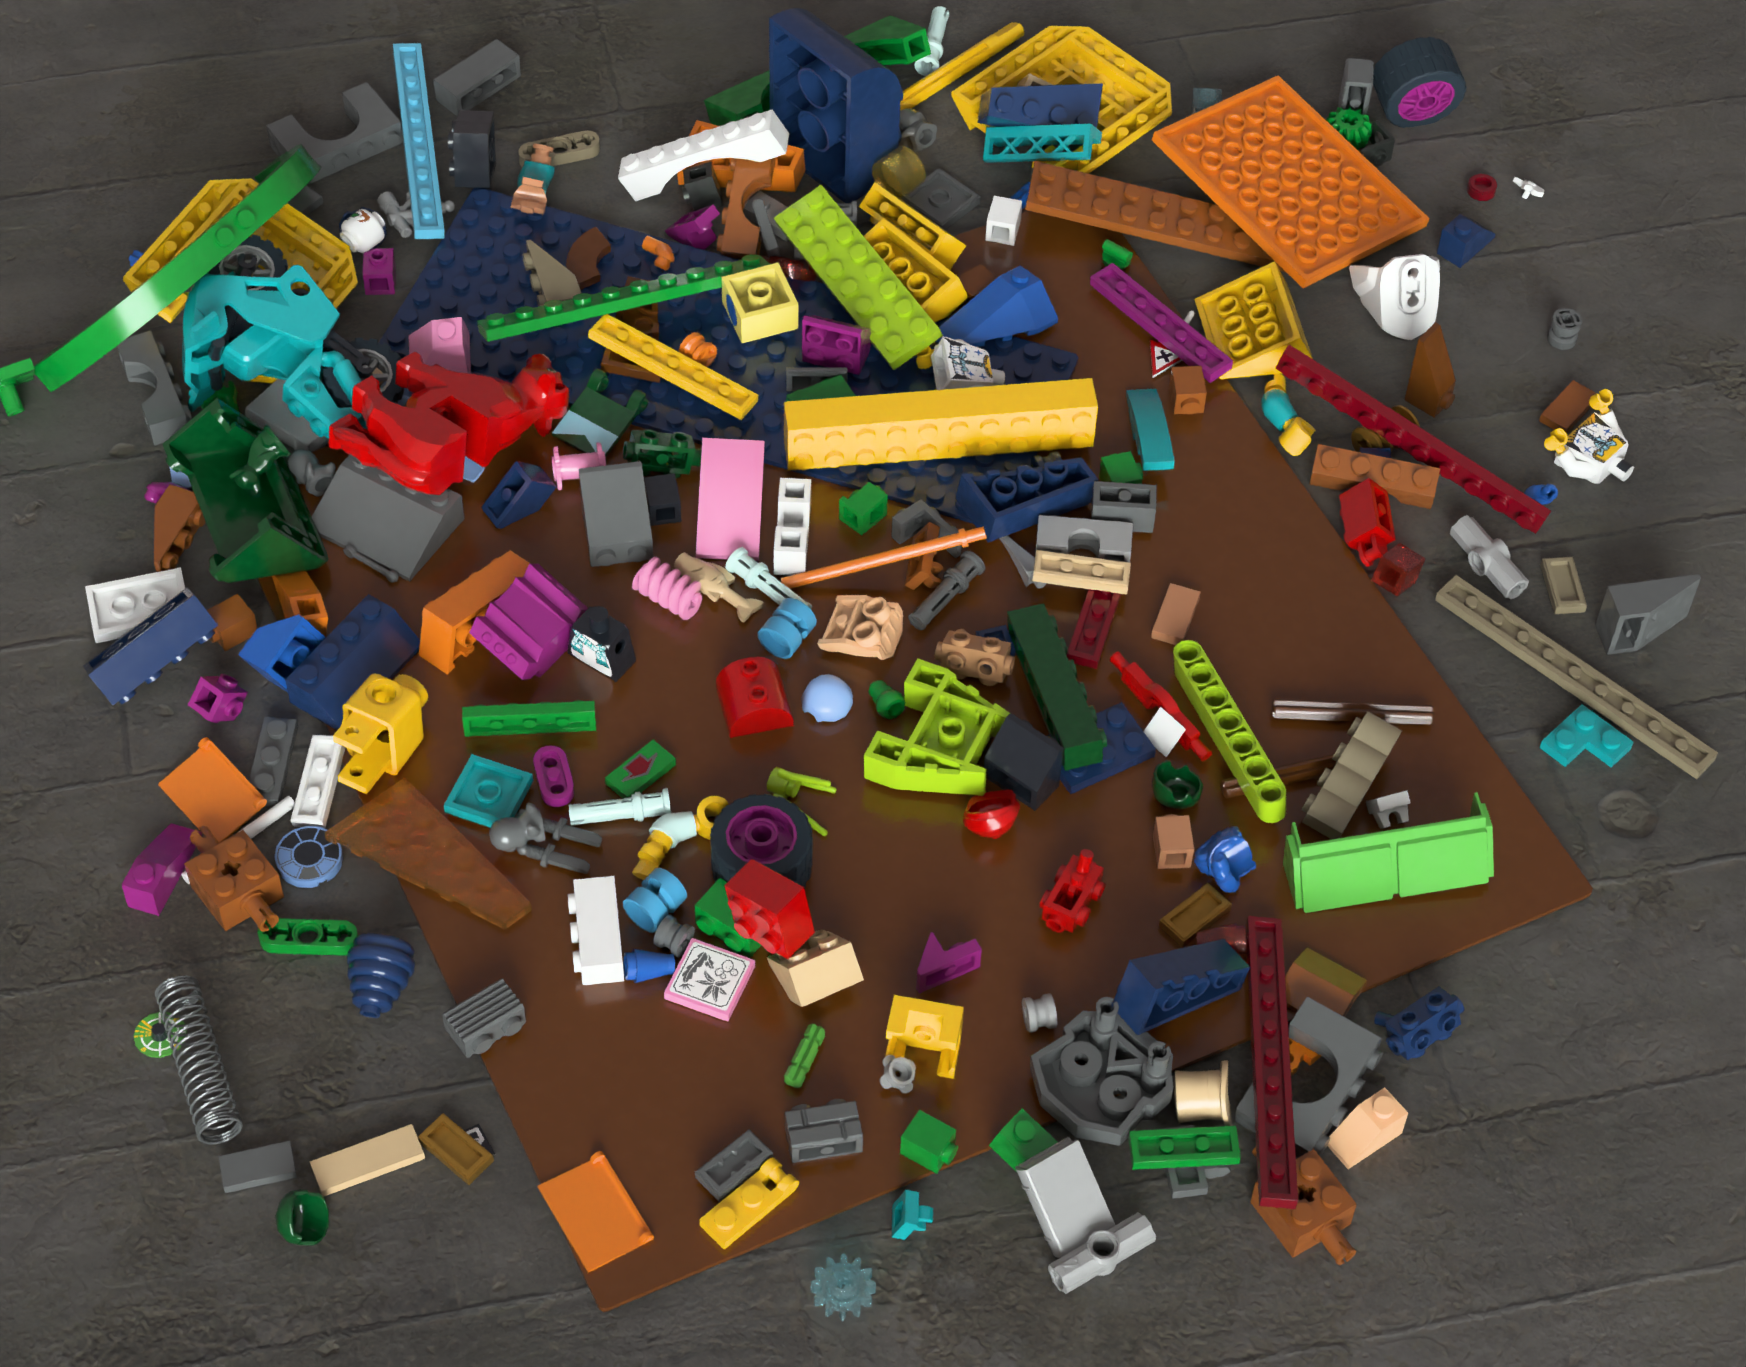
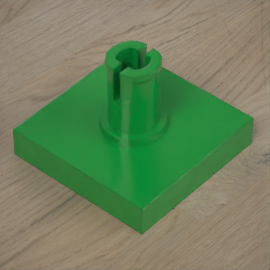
(9, 378)

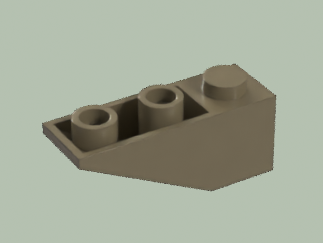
(548, 275)

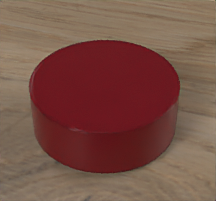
(1482, 187)

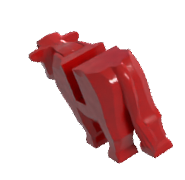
(447, 420)

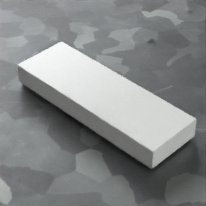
(318, 782)

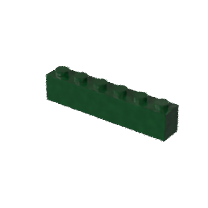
(1055, 686)

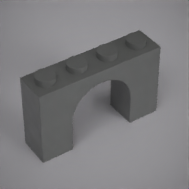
(375, 132)
(1350, 1053)

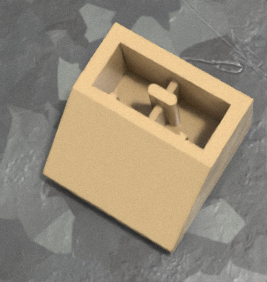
(817, 968)

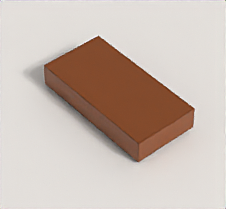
(1567, 407)

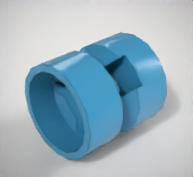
(787, 628)
(657, 897)

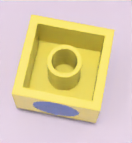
(760, 302)

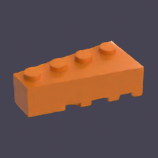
(787, 170)
(451, 616)

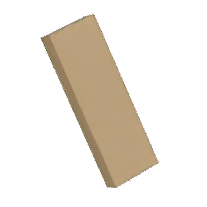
(1081, 572)
(367, 1160)

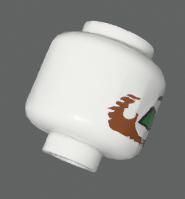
(362, 230)

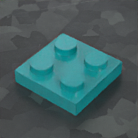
(487, 791)

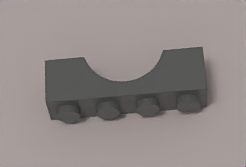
(144, 363)

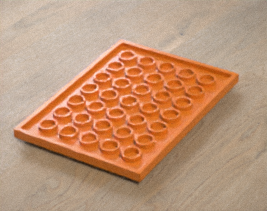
(1290, 181)

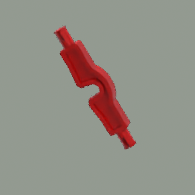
(1154, 695)

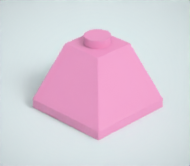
(443, 343)

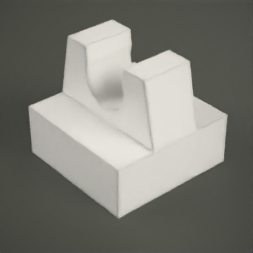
(1388, 804)

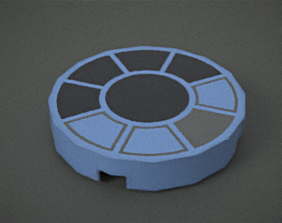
(307, 857)

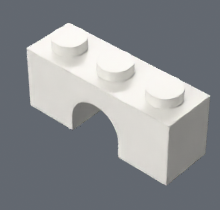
(792, 526)

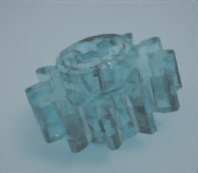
(855, 1292)

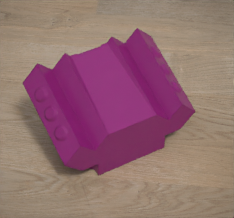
(529, 623)

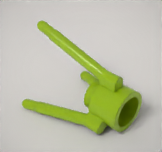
(786, 784)

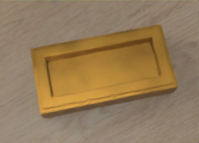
(1195, 915)
(455, 1149)

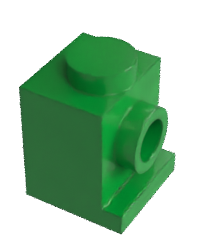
(863, 508)

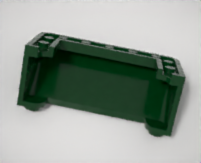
(250, 531)

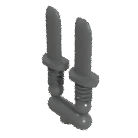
(549, 856)

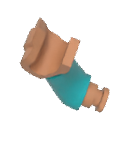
(534, 181)

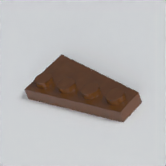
(643, 319)

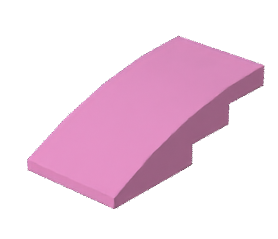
(730, 497)

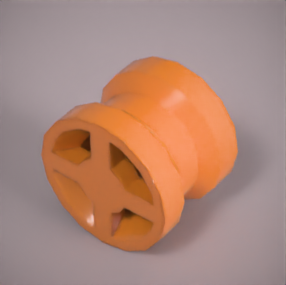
(697, 349)

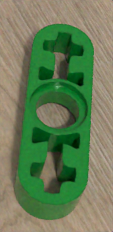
(334, 928)

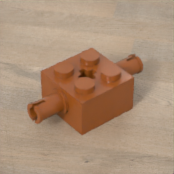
(234, 879)
(1320, 1212)

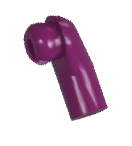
(156, 490)

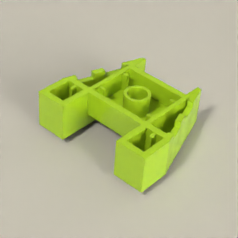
(945, 741)

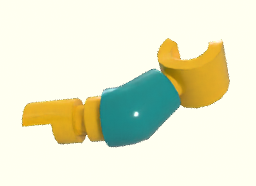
(1280, 412)

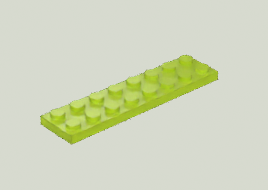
(858, 277)

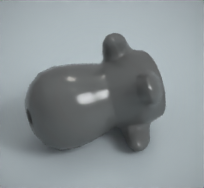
(917, 128)
(310, 472)
(516, 831)

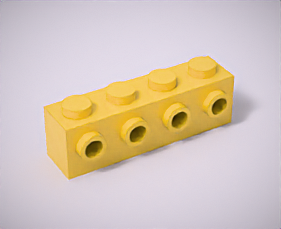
(924, 232)

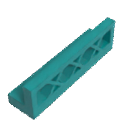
(1037, 137)

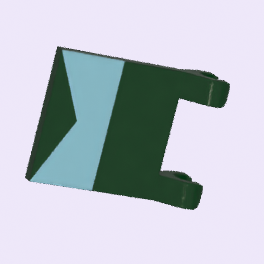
(598, 418)

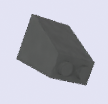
(615, 514)

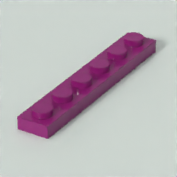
(1161, 322)

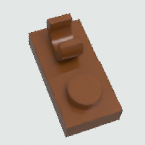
(922, 567)

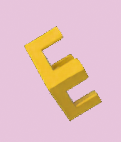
(928, 1027)

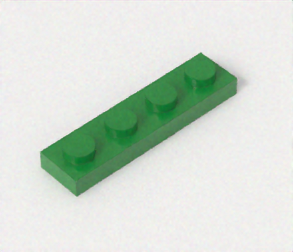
(529, 718)

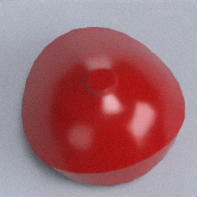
(992, 813)

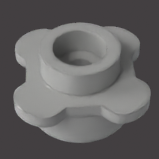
(907, 1073)

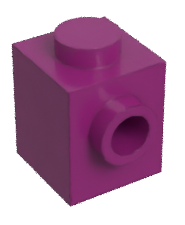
(379, 271)

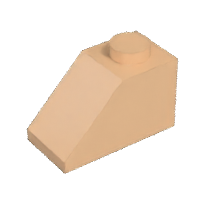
(1368, 1128)

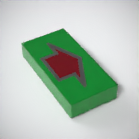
(640, 770)

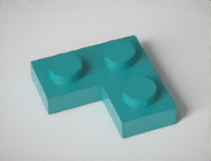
(1586, 731)

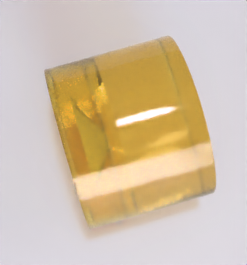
(899, 171)

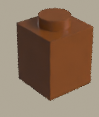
(1187, 390)
(234, 621)

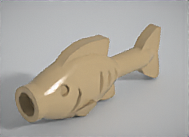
(715, 584)

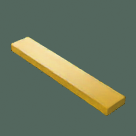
(673, 366)

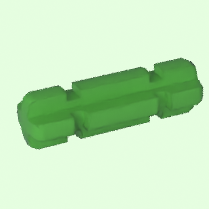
(804, 1056)

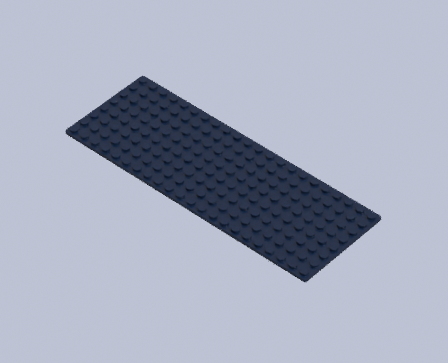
(483, 273)

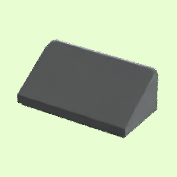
(804, 377)

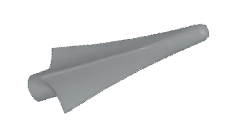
(1023, 561)

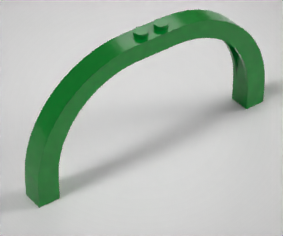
(276, 187)

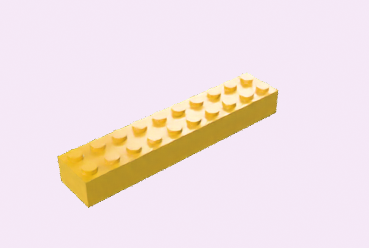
(939, 424)

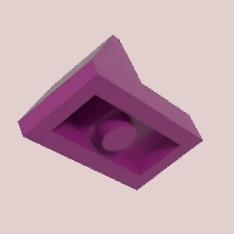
(695, 228)
(942, 966)

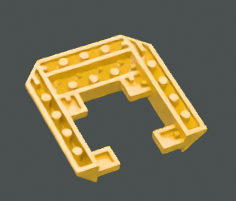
(1131, 96)
(297, 236)

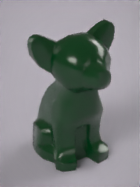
(262, 454)

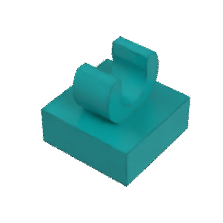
(909, 1216)

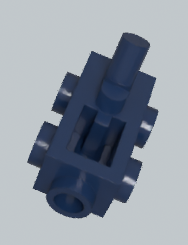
(1421, 1023)

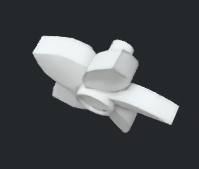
(1530, 188)

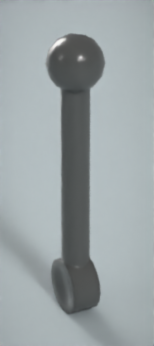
(350, 551)

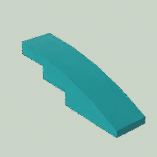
(1150, 429)

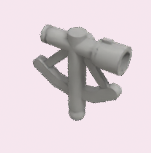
(400, 215)

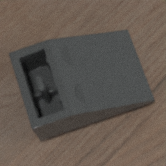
(1643, 611)

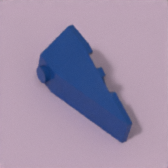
(1006, 307)

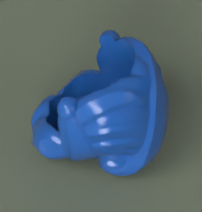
(1225, 858)

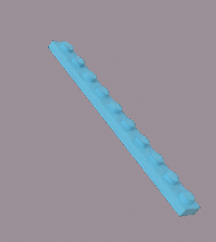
(418, 141)

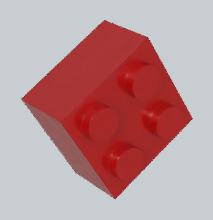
(769, 909)

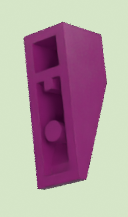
(158, 869)

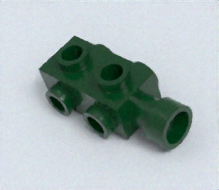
(662, 452)

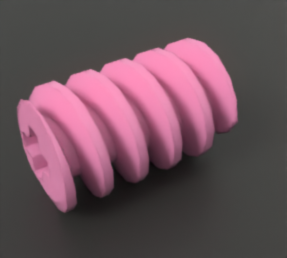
(668, 588)

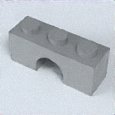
(1104, 538)

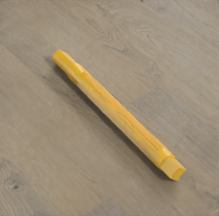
(961, 65)

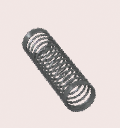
(209, 1118)

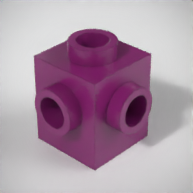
(218, 698)

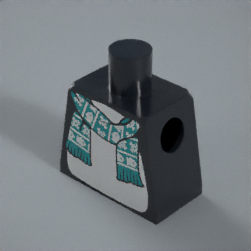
(602, 643)

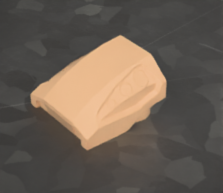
(863, 627)

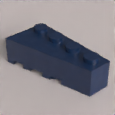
(1041, 105)
(1017, 498)
(1177, 982)

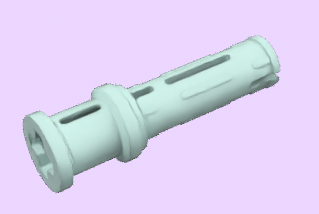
(935, 35)
(757, 574)
(637, 807)

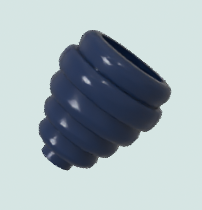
(378, 971)

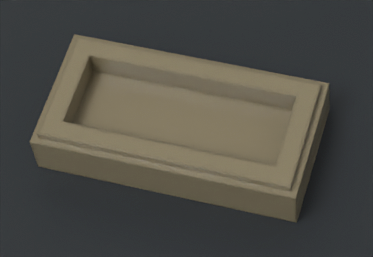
(1563, 585)

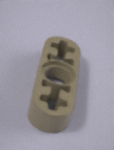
(576, 139)

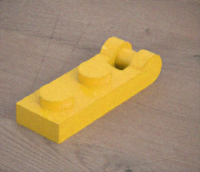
(748, 1203)

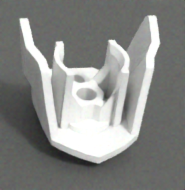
(1388, 296)

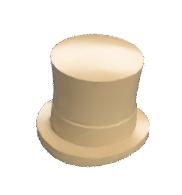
(1202, 1095)

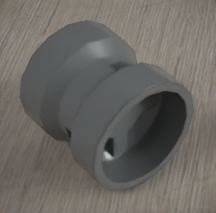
(1564, 328)

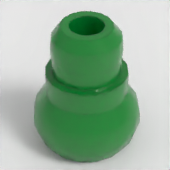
(888, 701)

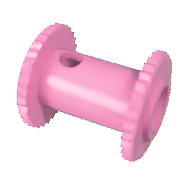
(566, 466)

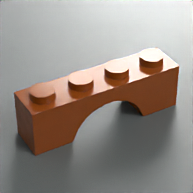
(740, 234)
(1404, 480)

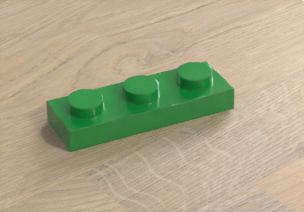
(1184, 1147)

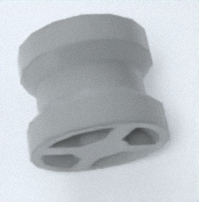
(1039, 1012)

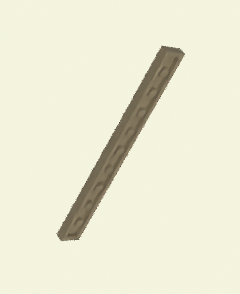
(1577, 677)

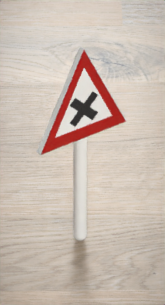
(1161, 356)

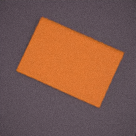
(213, 791)
(595, 1212)

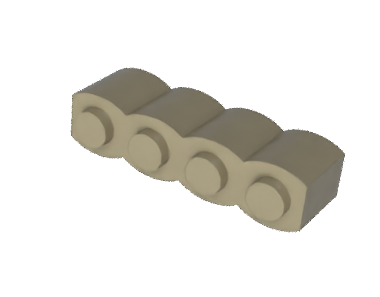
(1351, 776)

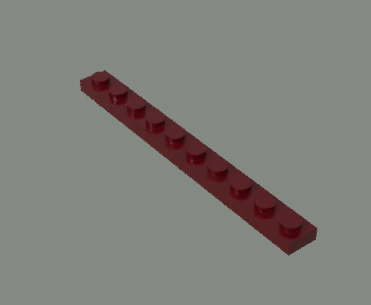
(1412, 439)
(1271, 1064)

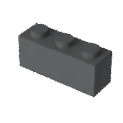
(477, 77)

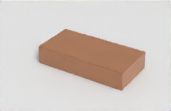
(1175, 614)

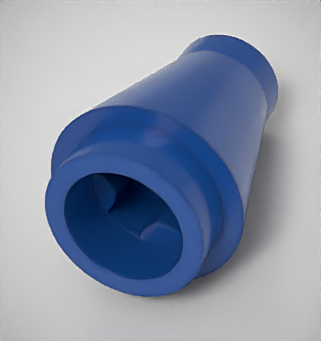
(646, 965)

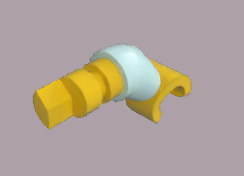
(674, 828)

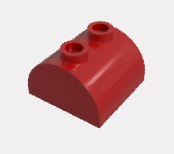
(753, 697)

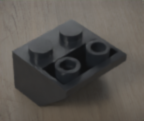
(1024, 762)

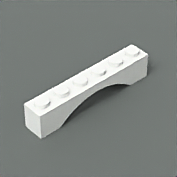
(750, 138)

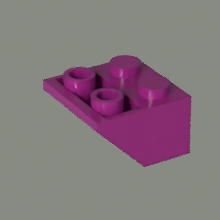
(834, 343)

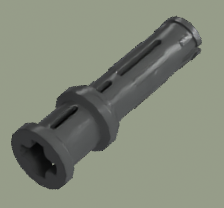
(955, 581)

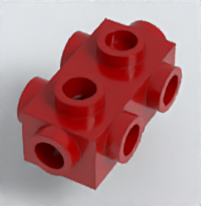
(1074, 889)

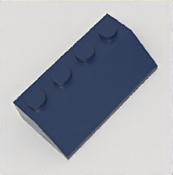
(363, 644)
(151, 646)

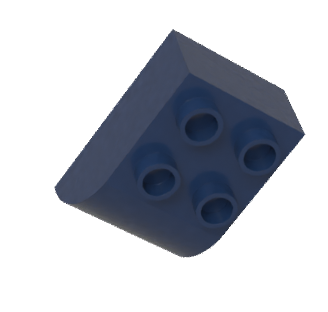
(832, 102)

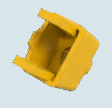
(376, 708)

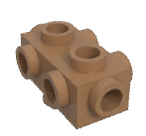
(975, 657)

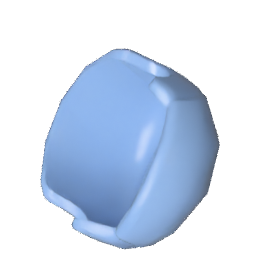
(827, 698)

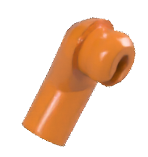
(661, 249)

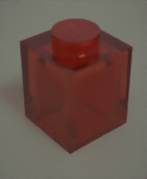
(1398, 569)

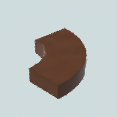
(586, 255)

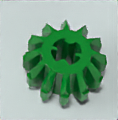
(1352, 126)

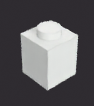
(1003, 220)

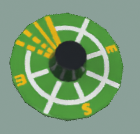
(152, 1037)

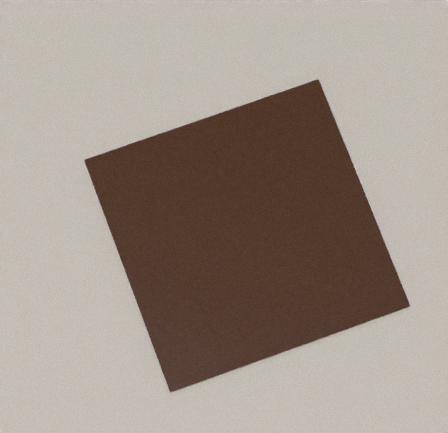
(672, 1086)

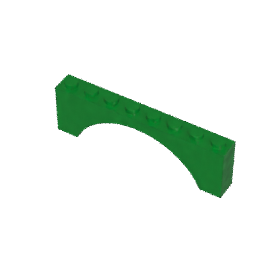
(886, 40)

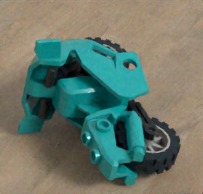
(277, 336)

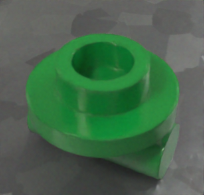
(1116, 254)

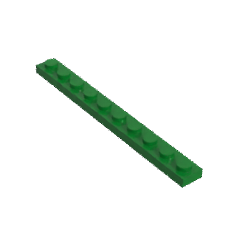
(613, 299)

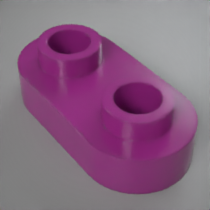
(553, 778)

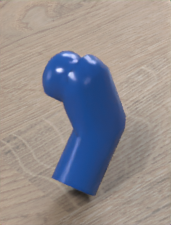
(1542, 493)

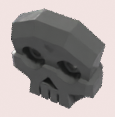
(1084, 1095)

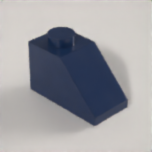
(1463, 240)
(518, 494)

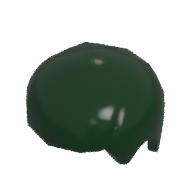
(1176, 786)
(302, 1217)

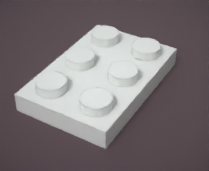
(126, 602)

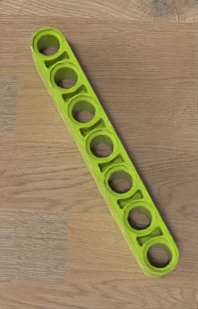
(1230, 731)

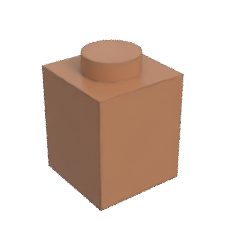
(1173, 841)

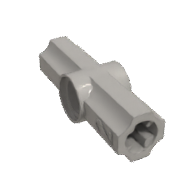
(1489, 557)
(1084, 1264)

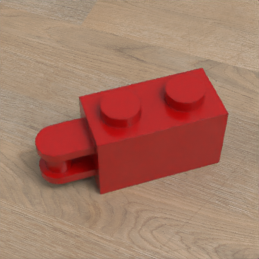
(1367, 520)

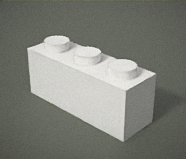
(596, 930)

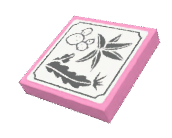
(709, 979)

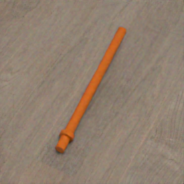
(962, 538)

